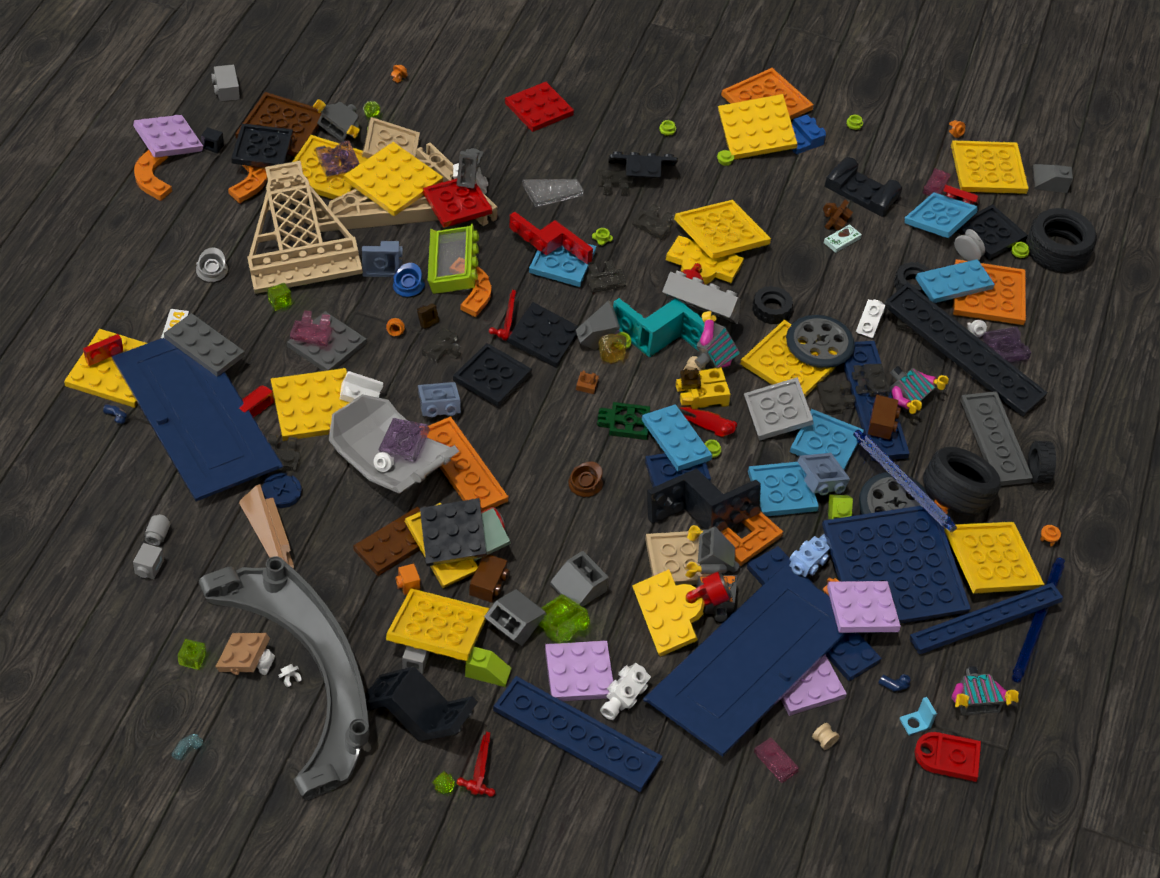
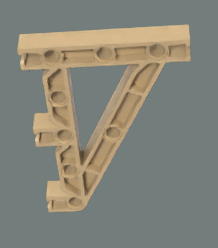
(359, 211)

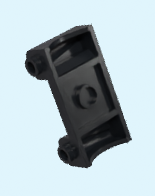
(862, 189)

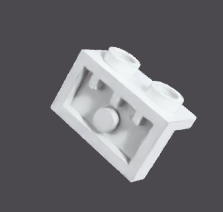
(356, 385)

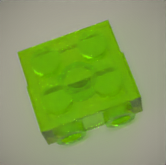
(563, 618)

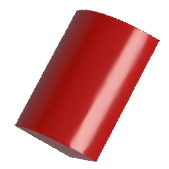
(257, 400)

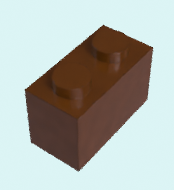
(883, 417)
(488, 578)

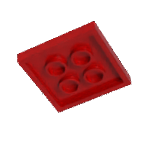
(539, 106)
(456, 203)

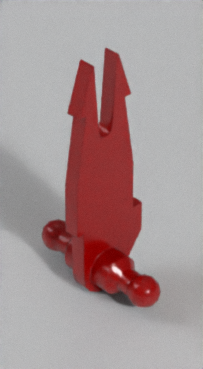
(505, 333)
(711, 421)
(476, 785)

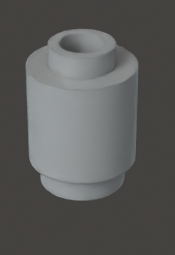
(157, 529)

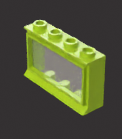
(453, 259)

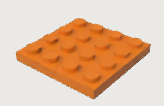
(765, 85)
(1002, 303)

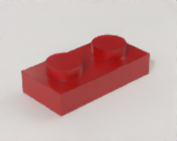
(103, 349)

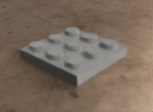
(778, 408)

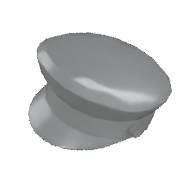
(970, 245)
(211, 265)

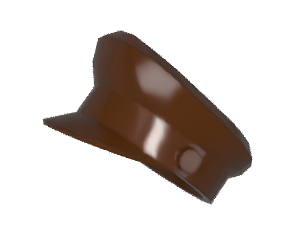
(586, 479)

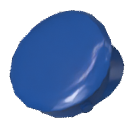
(408, 280)

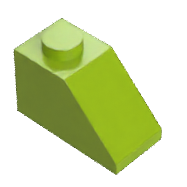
(487, 667)

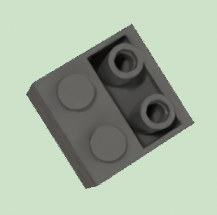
(580, 579)
(515, 616)

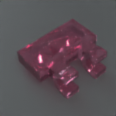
(312, 333)

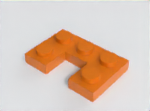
(763, 535)

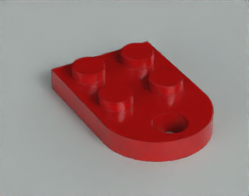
(949, 755)

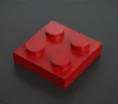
(966, 196)

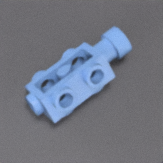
(810, 556)

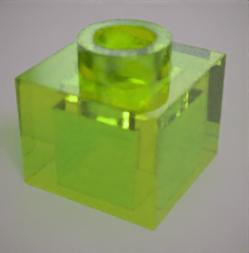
(279, 296)
(191, 654)

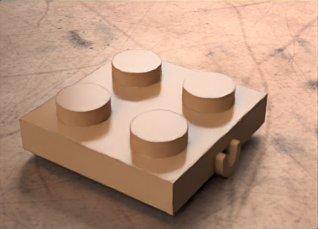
(242, 652)

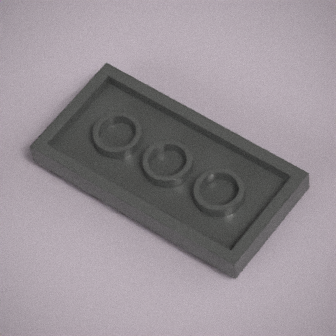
(204, 344)

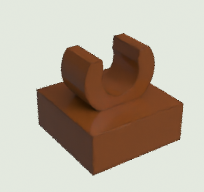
(587, 382)

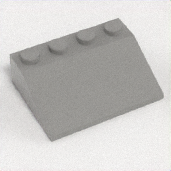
(703, 297)

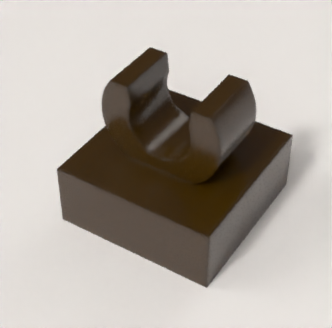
(427, 315)
(690, 379)

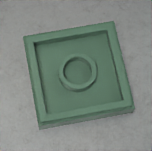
(494, 532)

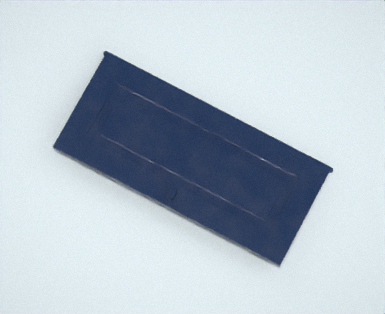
(196, 418)
(749, 661)

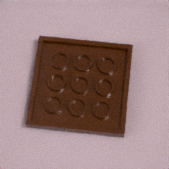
(287, 114)

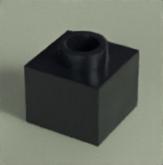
(212, 140)

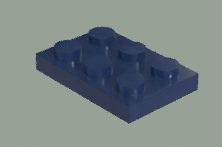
(662, 470)

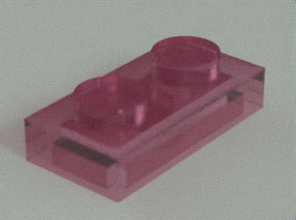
(936, 182)
(776, 760)

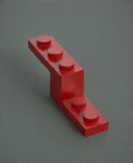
(551, 237)

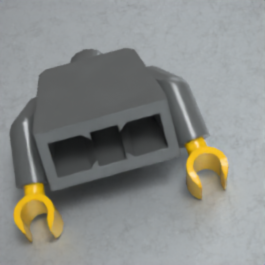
(338, 119)
(714, 552)

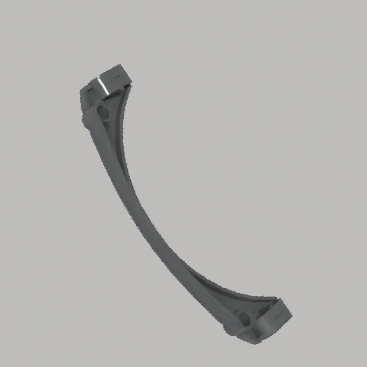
(293, 604)

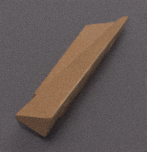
(266, 523)

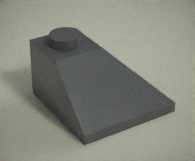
(1052, 177)
(598, 325)

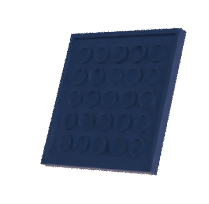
(906, 551)

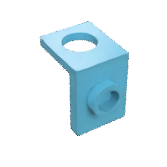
(925, 717)

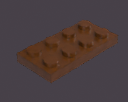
(388, 545)

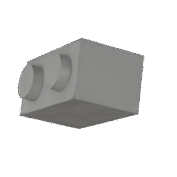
(226, 83)

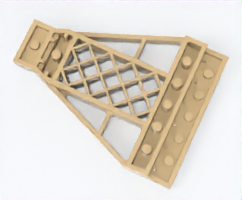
(311, 261)

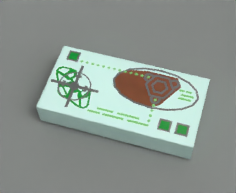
(842, 238)

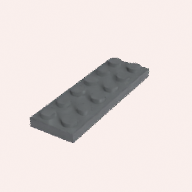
(996, 437)

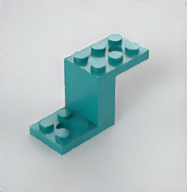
(661, 327)

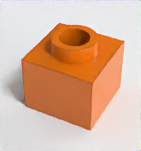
(408, 578)

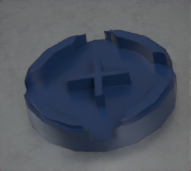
(283, 489)

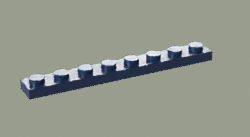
(985, 618)

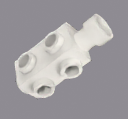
(632, 680)

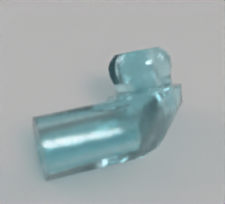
(185, 743)

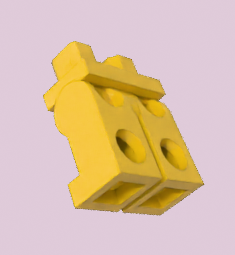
(713, 390)

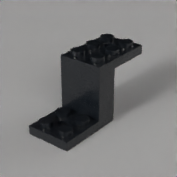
(703, 501)
(419, 704)

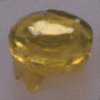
(612, 347)

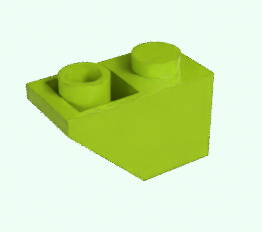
(840, 506)

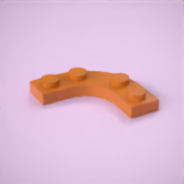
(145, 178)
(251, 185)
(479, 296)

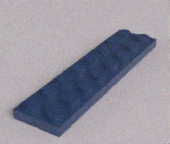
(866, 353)
(851, 653)
(578, 733)

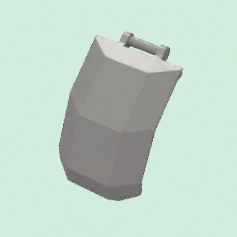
(358, 433)

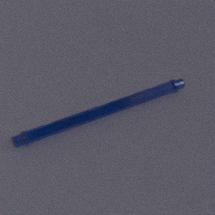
(905, 481)
(1035, 627)

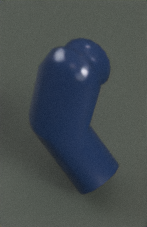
(117, 411)
(895, 685)

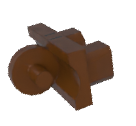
(832, 211)

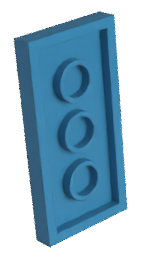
(955, 281)
(676, 437)

